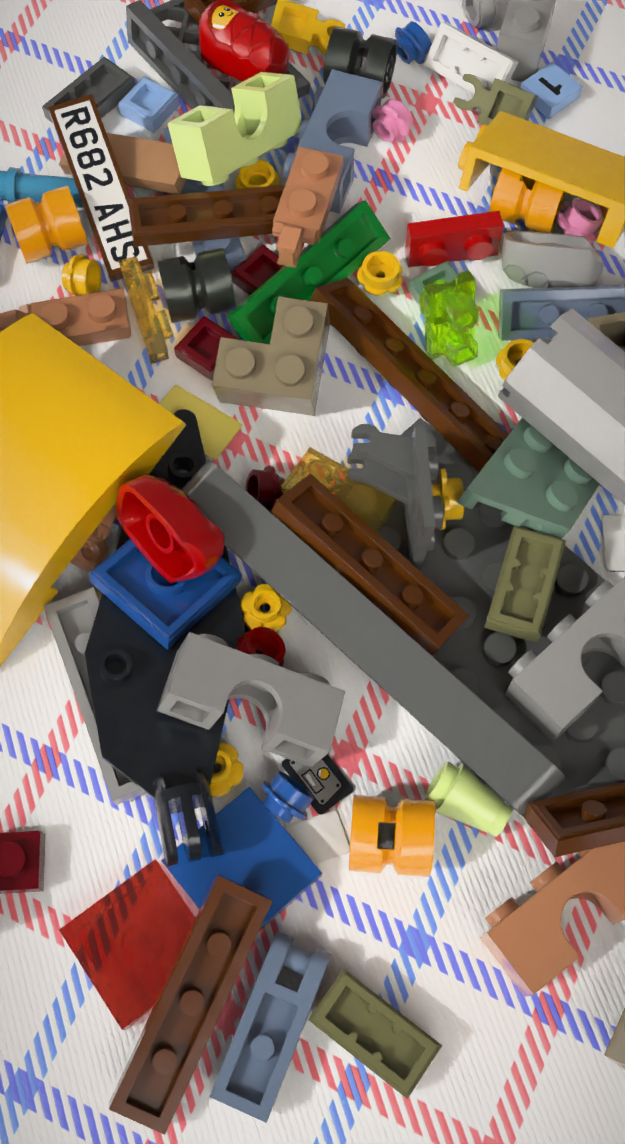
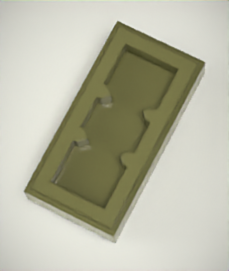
(525, 584)
(375, 1033)

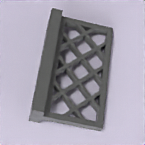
(177, 65)

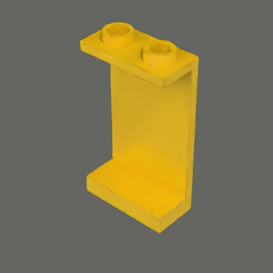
(552, 160)

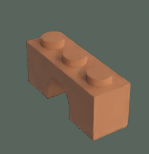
(530, 936)

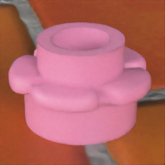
(392, 121)

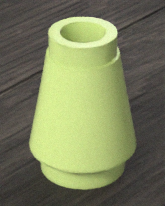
(467, 799)

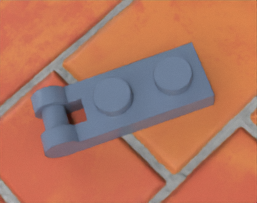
(269, 1029)

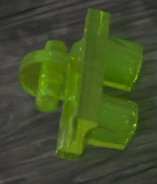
(450, 319)

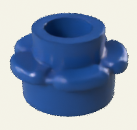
(412, 43)
(287, 797)

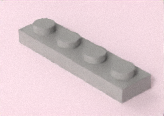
(71, 626)

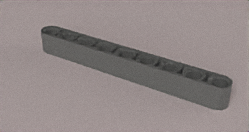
(375, 643)

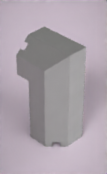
(575, 397)

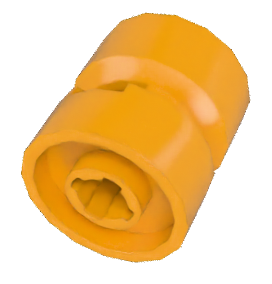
(527, 200)
(46, 224)
(412, 836)

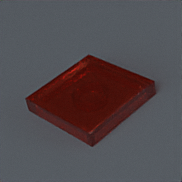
(131, 941)

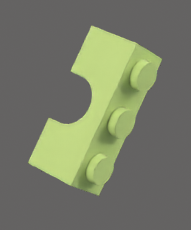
(218, 141)

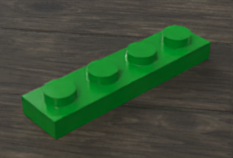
(330, 260)

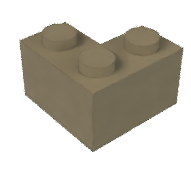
(280, 373)

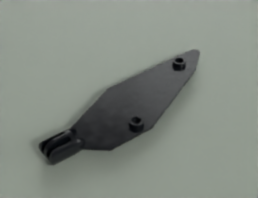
(126, 682)

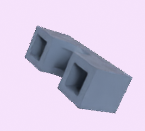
(340, 116)

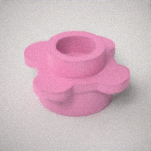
(580, 218)

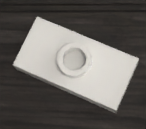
(459, 53)

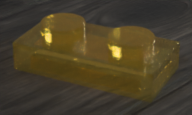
(142, 293)
(365, 501)

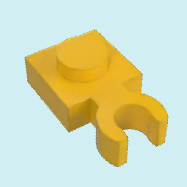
(301, 28)

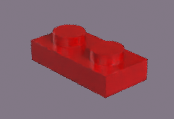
(453, 239)

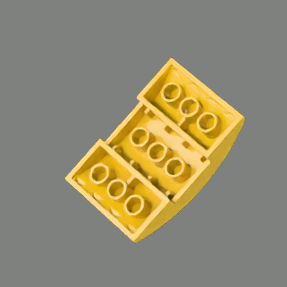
(65, 450)

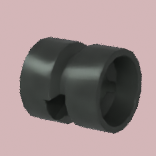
(347, 51)
(197, 285)

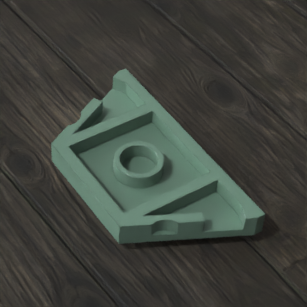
(532, 484)

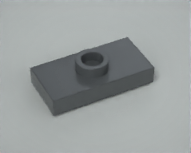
(103, 80)

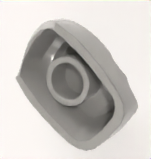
(550, 259)

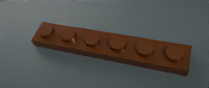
(411, 372)

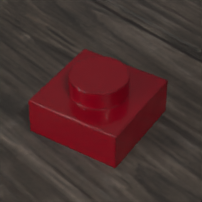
(22, 862)

